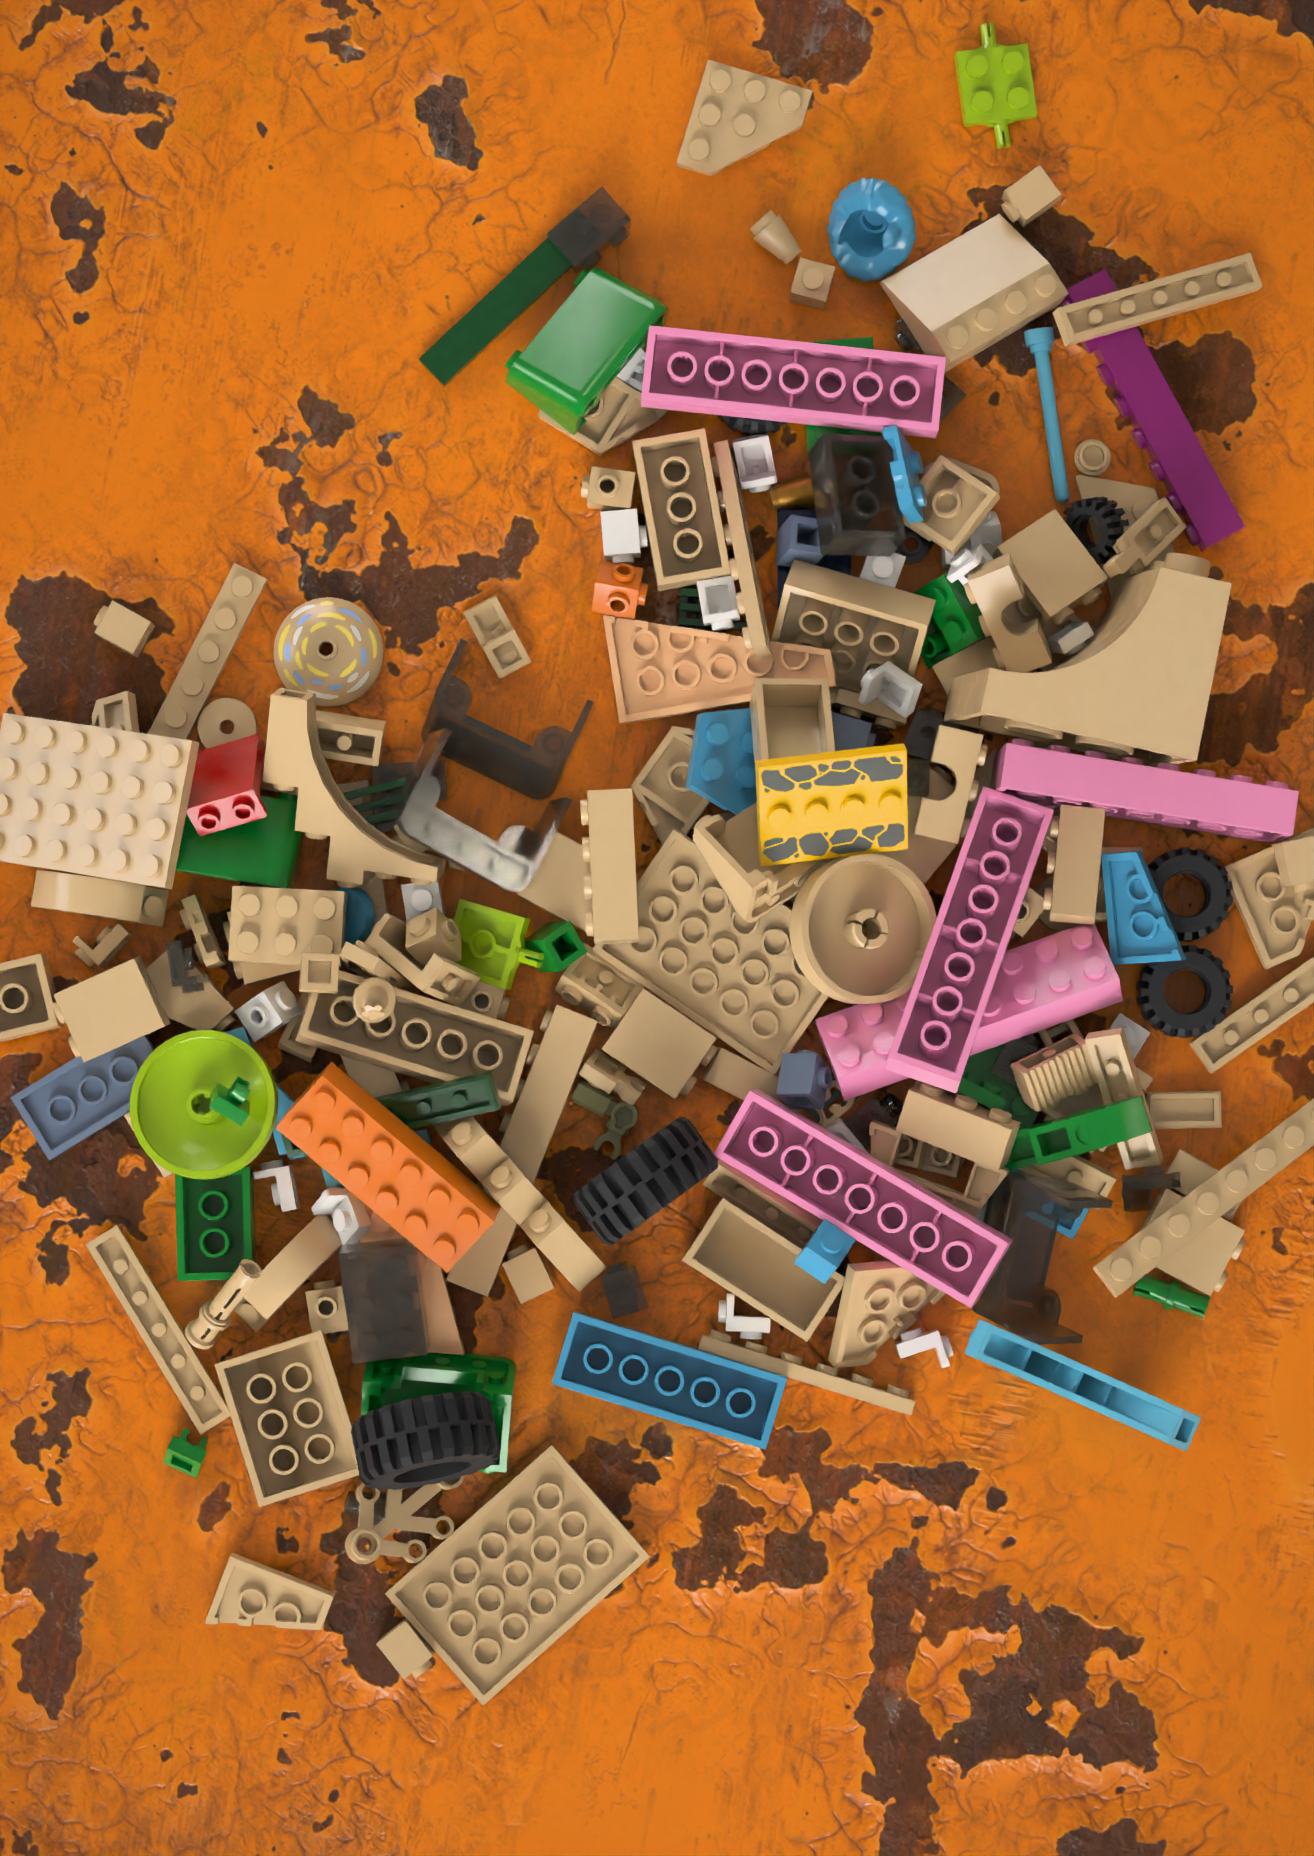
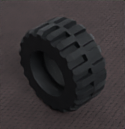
(645, 1180)
(425, 1440)

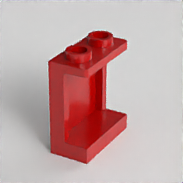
(227, 785)

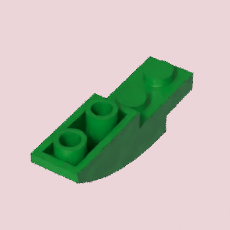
(1079, 1133)

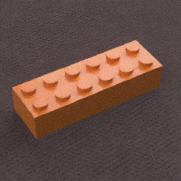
(389, 1167)

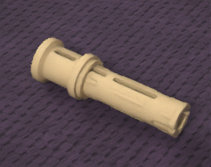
(216, 1313)

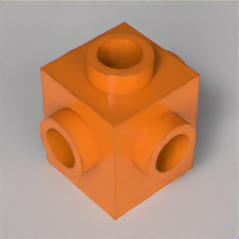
(619, 589)

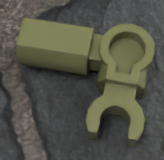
(621, 1114)

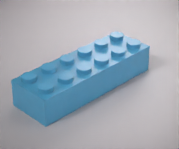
(669, 1380)

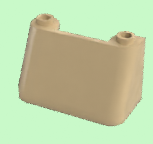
(733, 858)

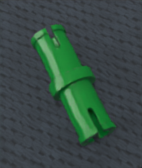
(1172, 1295)

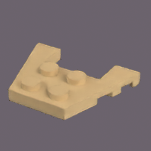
(980, 1186)

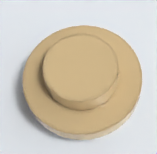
(1092, 457)

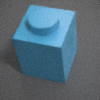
(824, 1251)

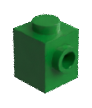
(558, 944)

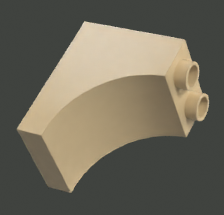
(1133, 686)

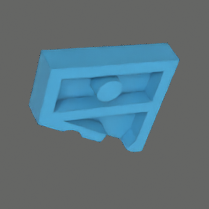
(905, 472)

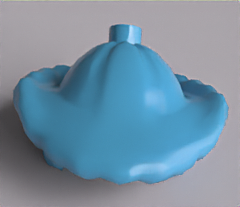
(870, 229)

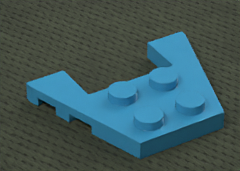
(723, 760)

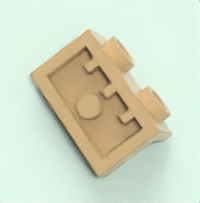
(598, 988)

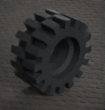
(1108, 518)

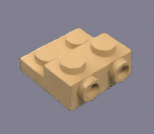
(954, 505)

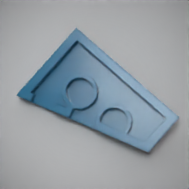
(1135, 913)

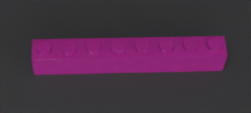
(1160, 426)

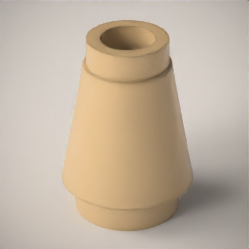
(775, 237)

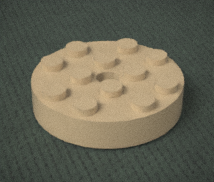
(831, 941)

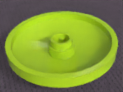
(173, 1104)

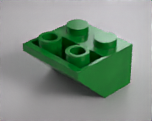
(953, 620)

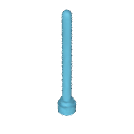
(1040, 343)

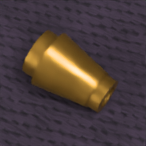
(793, 493)

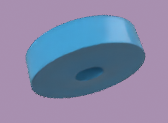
(360, 914)

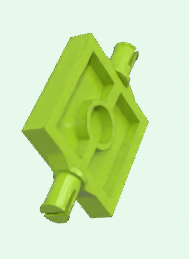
(995, 85)
(493, 943)

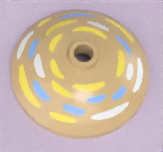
(355, 654)

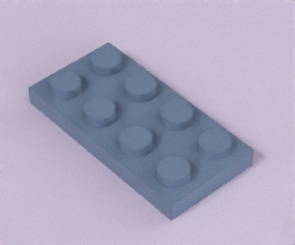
(81, 1096)

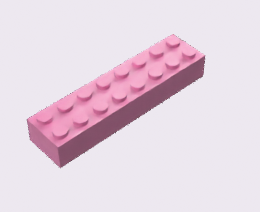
(792, 381)
(1146, 793)
(969, 940)
(1033, 991)
(863, 1197)

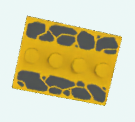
(832, 804)

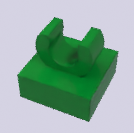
(232, 1101)
(184, 1455)

